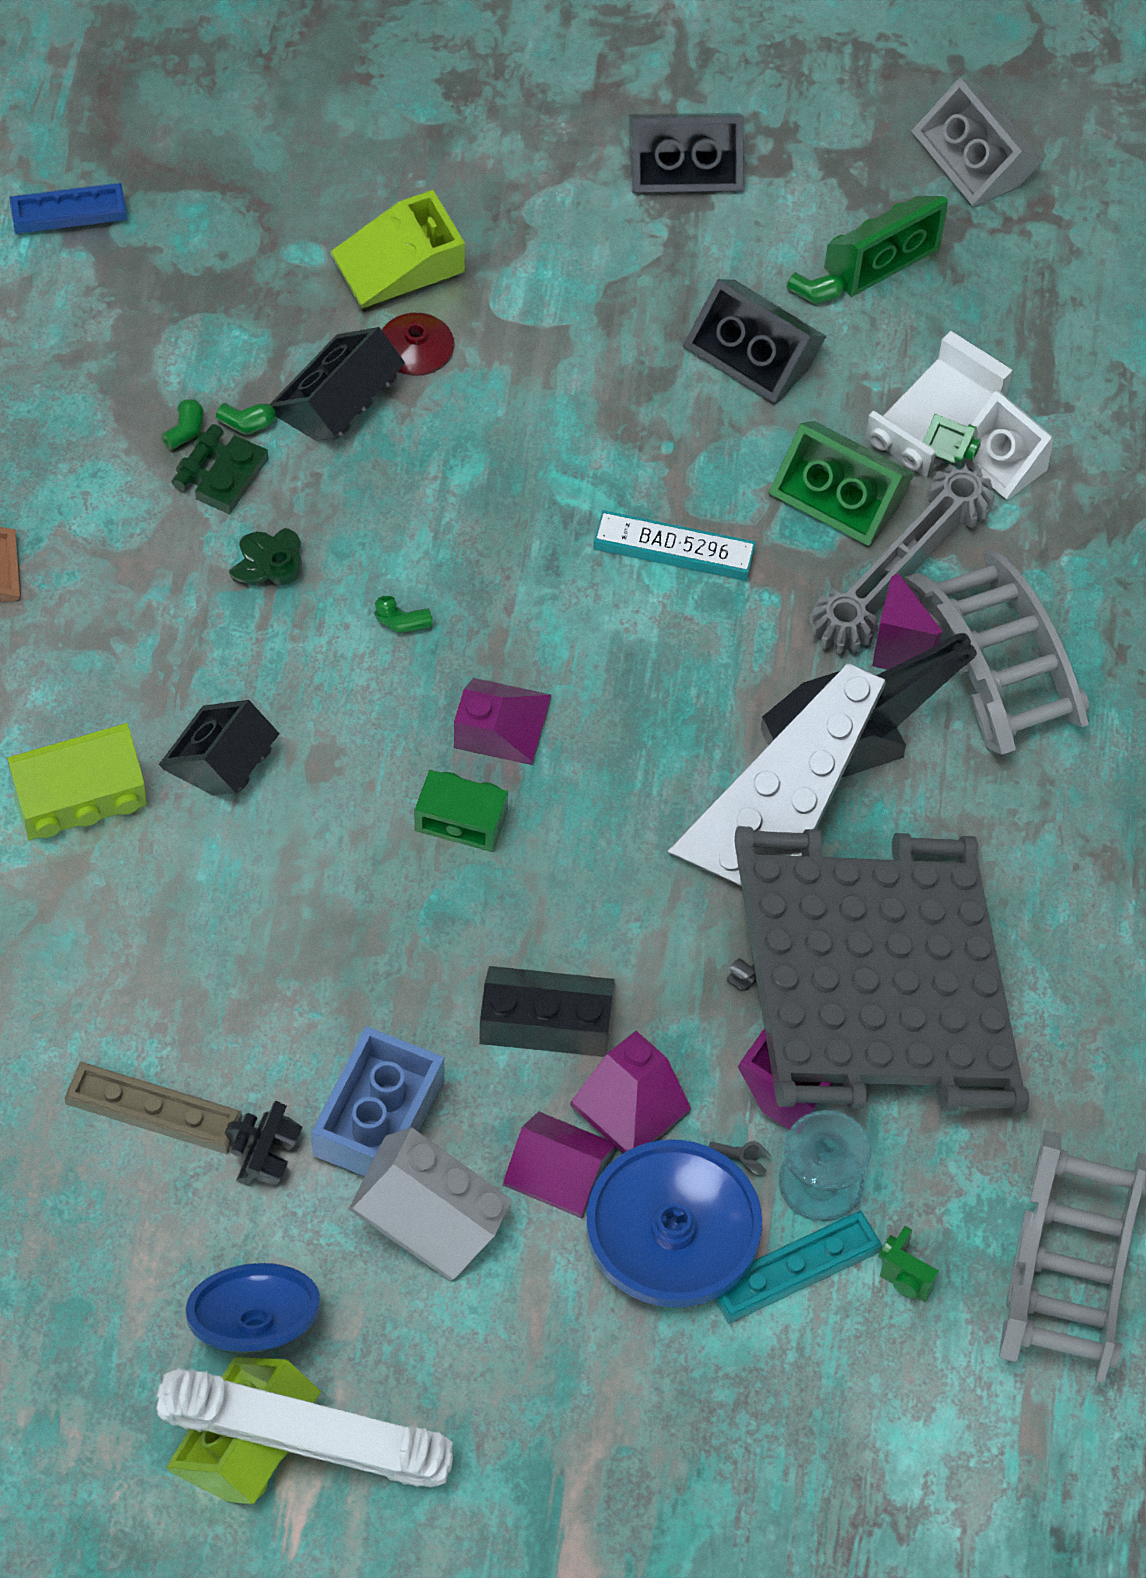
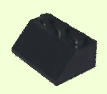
(686, 152)
(753, 339)
(339, 383)
(546, 1011)

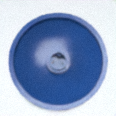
(673, 1223)

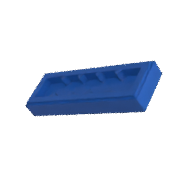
(68, 208)

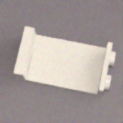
(952, 387)

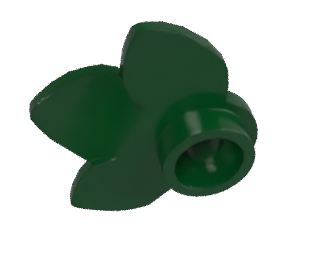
(269, 558)

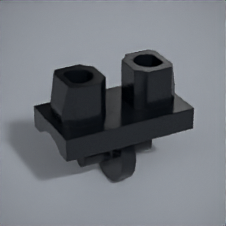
(273, 1128)

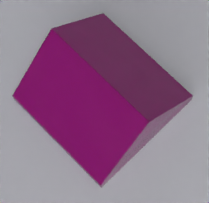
(904, 627)
(557, 1163)

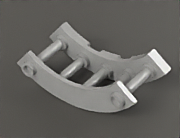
(1007, 585)
(1033, 1257)

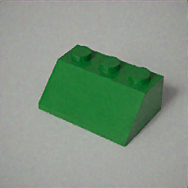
(887, 243)
(840, 482)

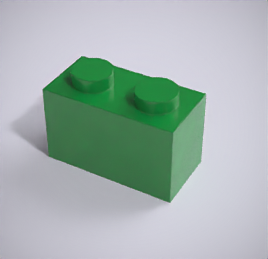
(461, 810)

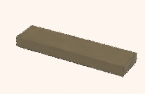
(151, 1107)

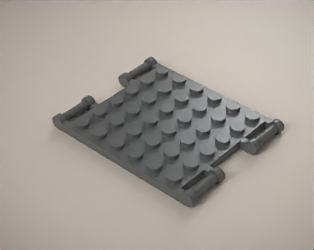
(877, 972)

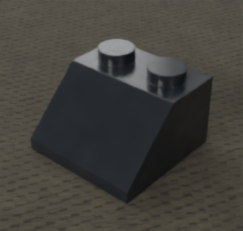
(221, 747)

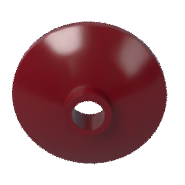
(422, 353)

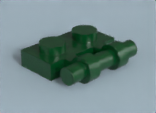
(229, 476)

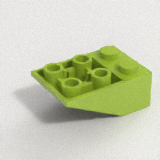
(401, 250)

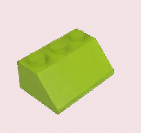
(77, 782)
(232, 1466)

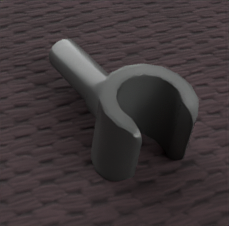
(742, 974)
(746, 1154)

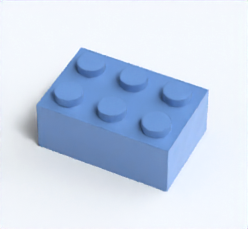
(379, 1092)

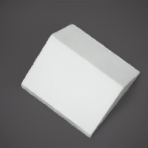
(1012, 446)

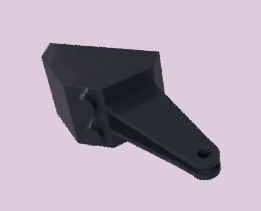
(905, 691)

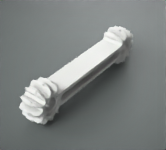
(297, 1426)

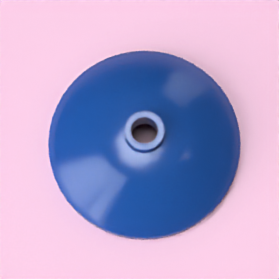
(253, 1307)

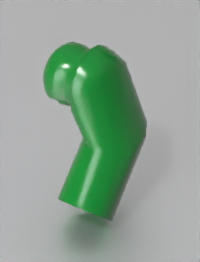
(817, 290)
(246, 420)
(188, 426)
(398, 620)

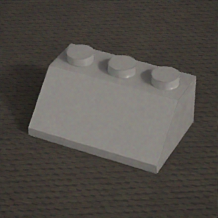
(976, 143)
(429, 1202)

